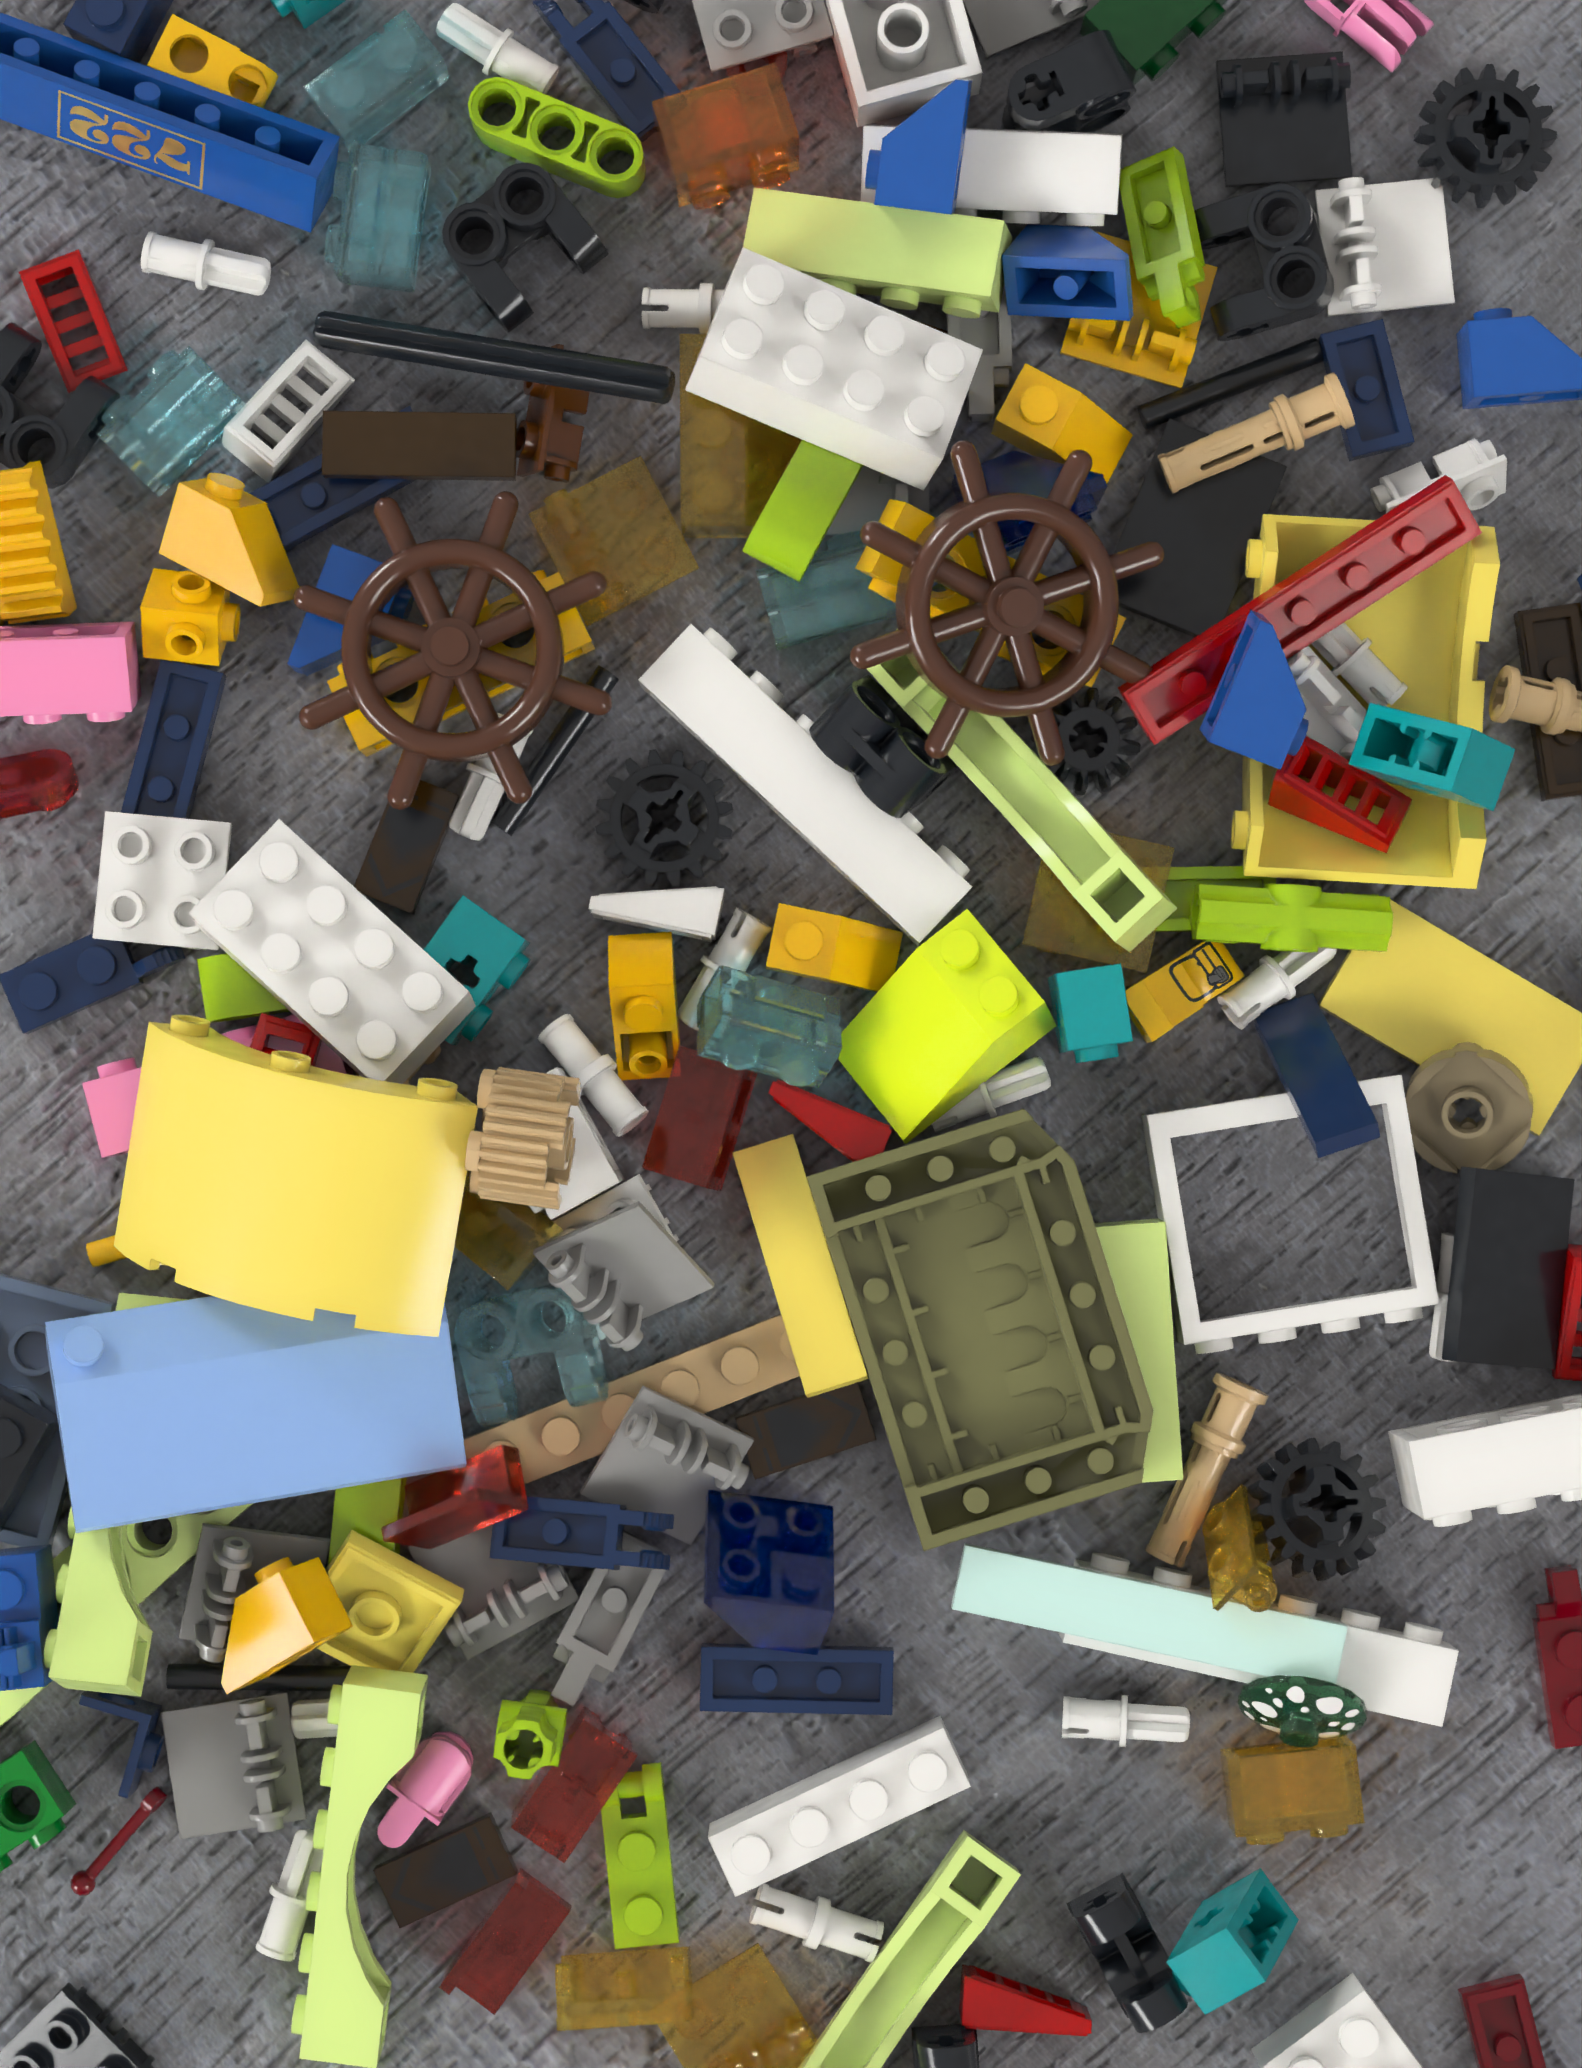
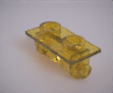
(1233, 1559)

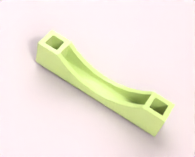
(1041, 811)
(100, 1628)
(916, 1957)
(347, 1988)

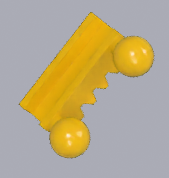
(31, 555)

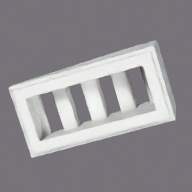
(253, 451)
(682, 911)

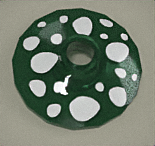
(1302, 1708)

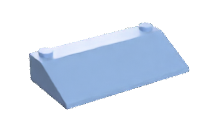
(241, 1407)

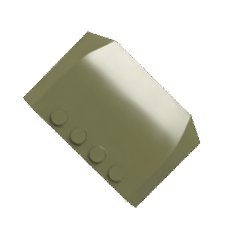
(986, 1325)

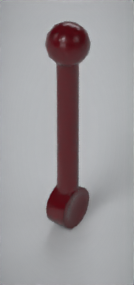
(84, 1881)

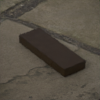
(419, 445)
(1550, 649)

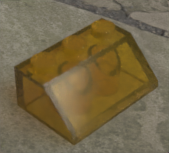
(724, 460)

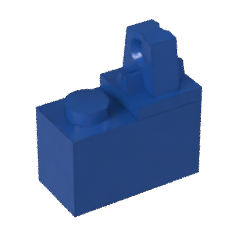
(26, 1615)

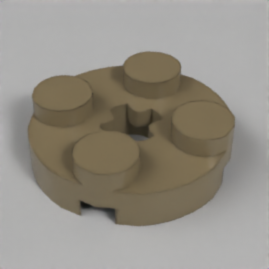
(1468, 1073)

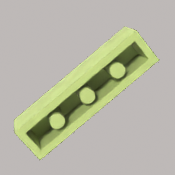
(884, 250)
(1140, 1274)

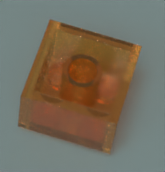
(727, 137)

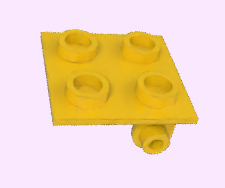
(1148, 342)

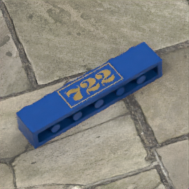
(165, 125)

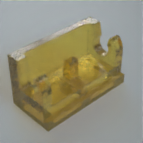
(624, 1988)

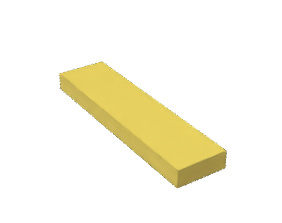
(800, 1266)

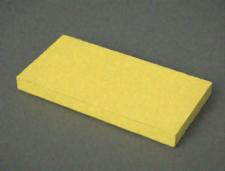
(1443, 993)

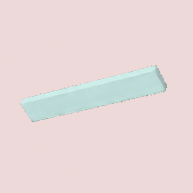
(1145, 1615)

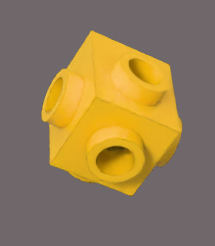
(187, 618)

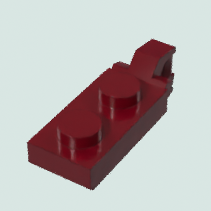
(1560, 1655)

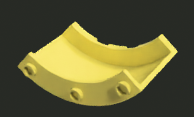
(1431, 643)
(293, 1181)

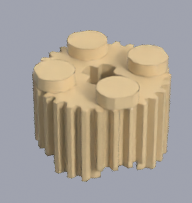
(524, 1137)

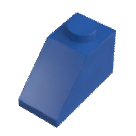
(923, 155)
(1067, 274)
(1514, 362)
(319, 638)
(1257, 699)

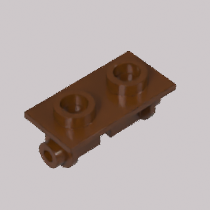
(544, 437)

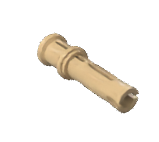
(1284, 424)
(1536, 701)
(1215, 1442)

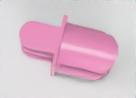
(1377, 26)
(426, 1786)

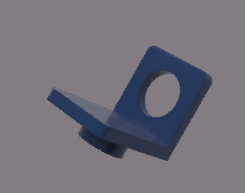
(146, 1744)

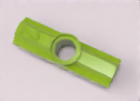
(1291, 918)
(530, 1734)

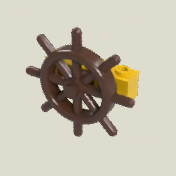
(1000, 600)
(456, 656)

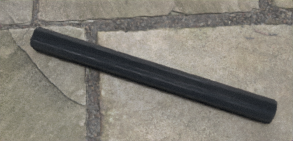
(495, 357)

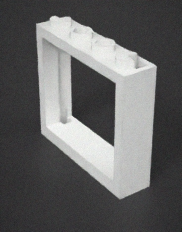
(1280, 1323)

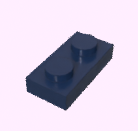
(1371, 384)

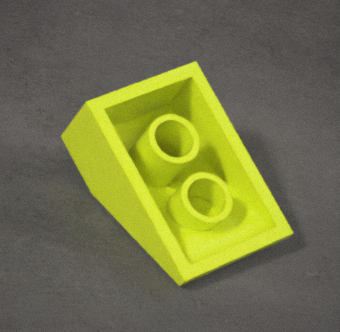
(942, 1026)

